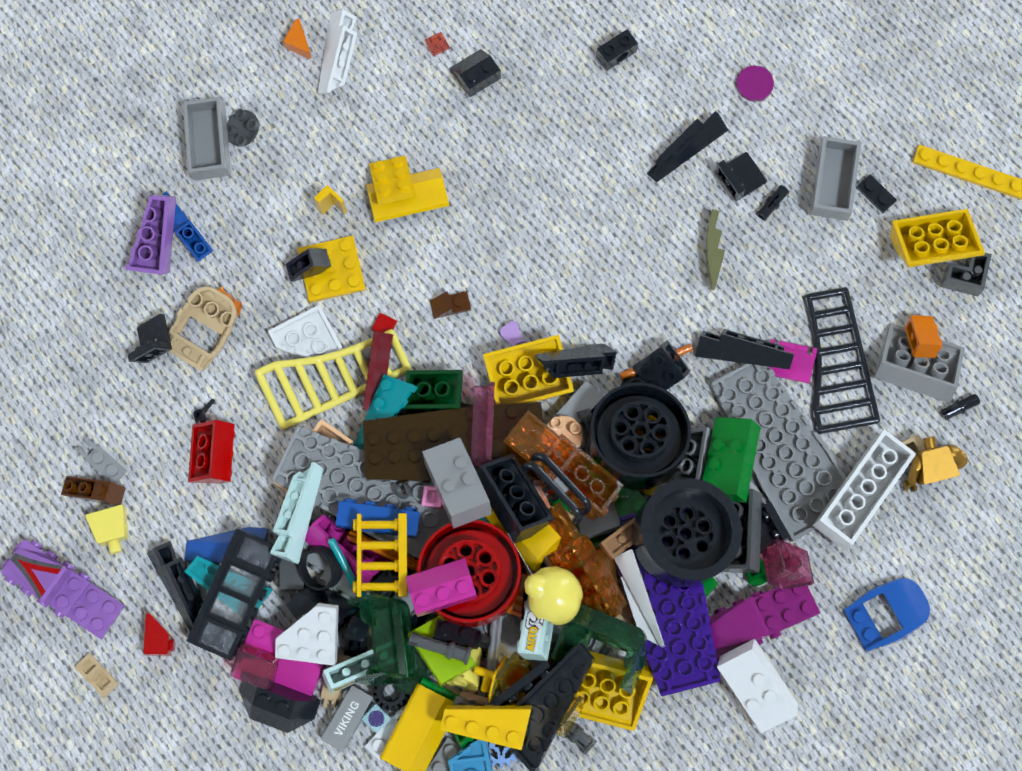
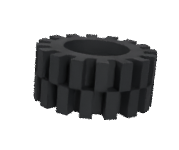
(389, 705)

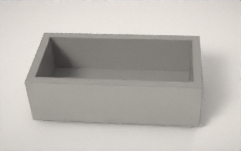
(206, 138)
(835, 178)

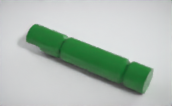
(438, 689)

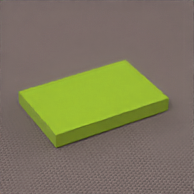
(442, 668)

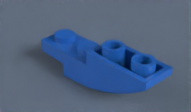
(190, 235)

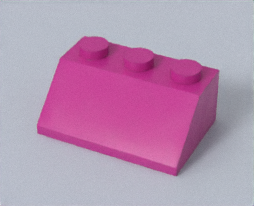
(441, 587)

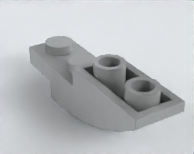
(320, 564)

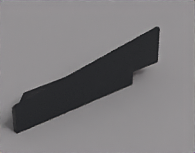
(687, 145)
(742, 349)
(578, 361)
(177, 582)

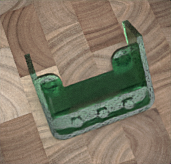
(389, 628)
(609, 630)

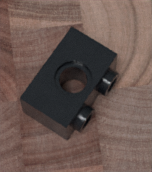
(616, 50)

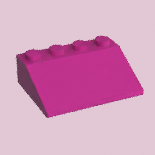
(290, 673)

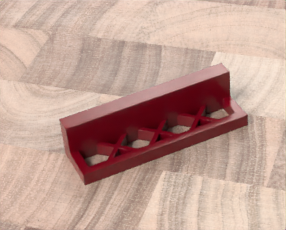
(378, 365)

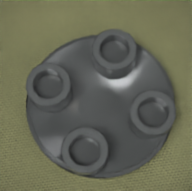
(244, 126)

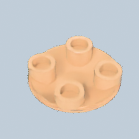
(568, 427)

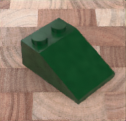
(435, 390)

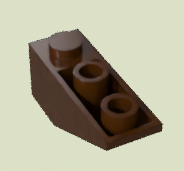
(93, 490)

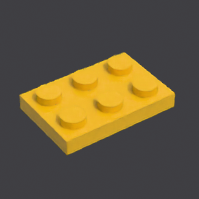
(392, 180)

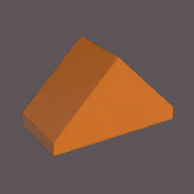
(296, 41)

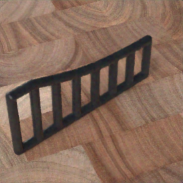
(861, 364)

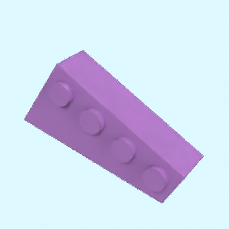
(155, 237)

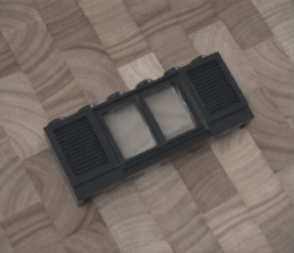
(234, 595)

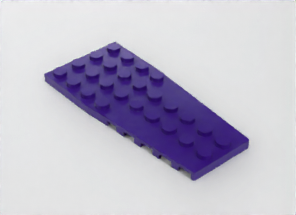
(685, 626)

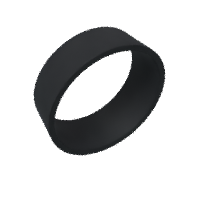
(336, 570)

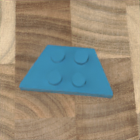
(472, 758)

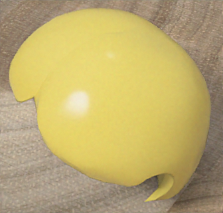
(554, 594)

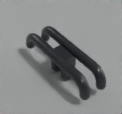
(559, 485)

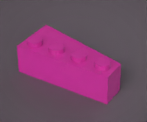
(325, 528)

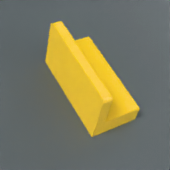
(327, 198)

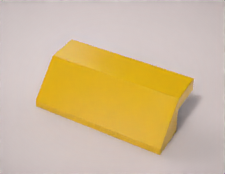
(429, 195)
(533, 548)
(417, 731)

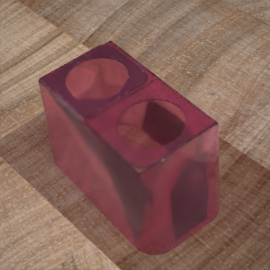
(255, 666)

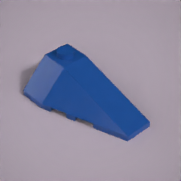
(214, 546)

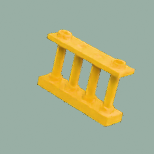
(400, 545)

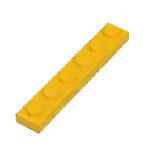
(968, 171)

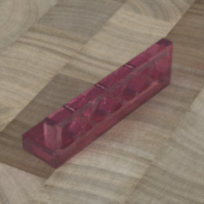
(482, 424)

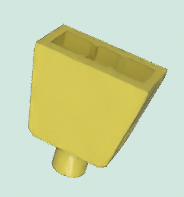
(109, 527)

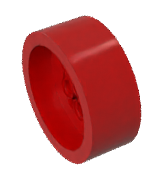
(505, 566)

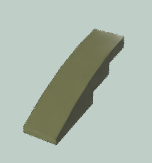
(714, 255)

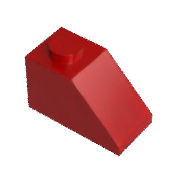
(156, 638)

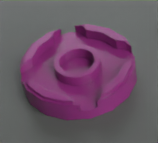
(755, 83)

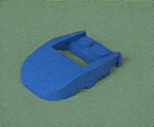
(907, 604)

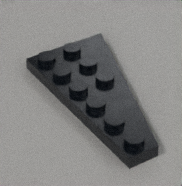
(550, 704)

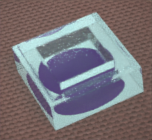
(376, 718)

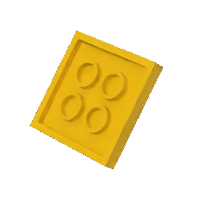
(342, 277)

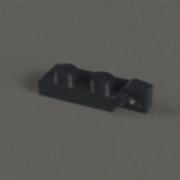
(462, 635)

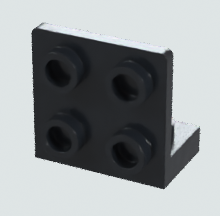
(740, 176)
(153, 340)
(662, 367)
(771, 527)

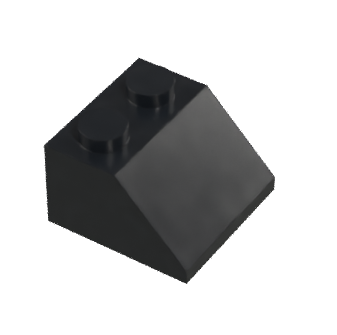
(476, 72)

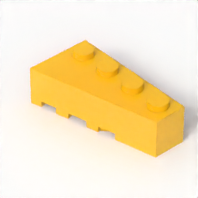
(488, 723)

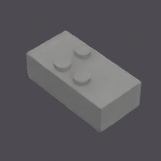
(457, 483)

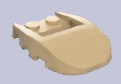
(210, 309)

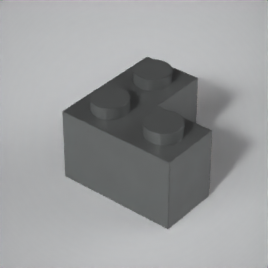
(968, 278)

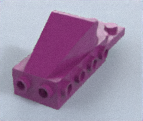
(761, 617)

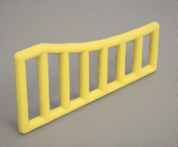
(318, 361)

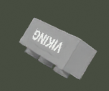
(346, 718)

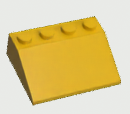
(936, 238)
(522, 377)
(605, 700)

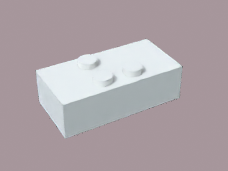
(758, 686)

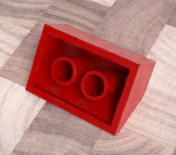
(211, 452)

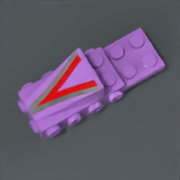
(61, 588)

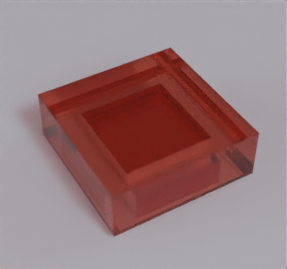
(437, 44)

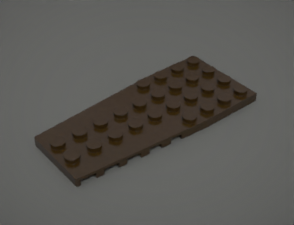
(396, 443)

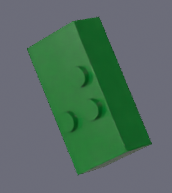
(732, 456)

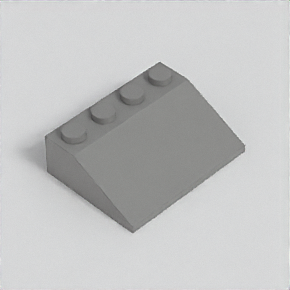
(927, 376)

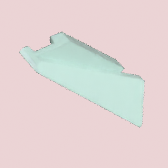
(296, 514)

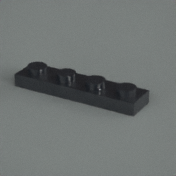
(524, 684)

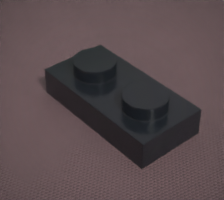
(876, 194)

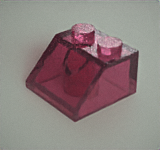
(787, 565)

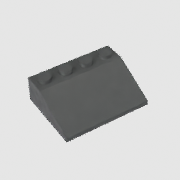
(748, 556)

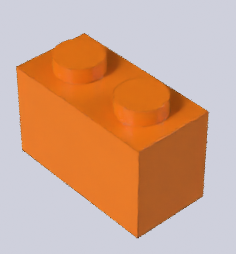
(923, 336)

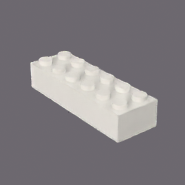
(864, 490)

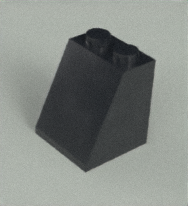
(305, 600)

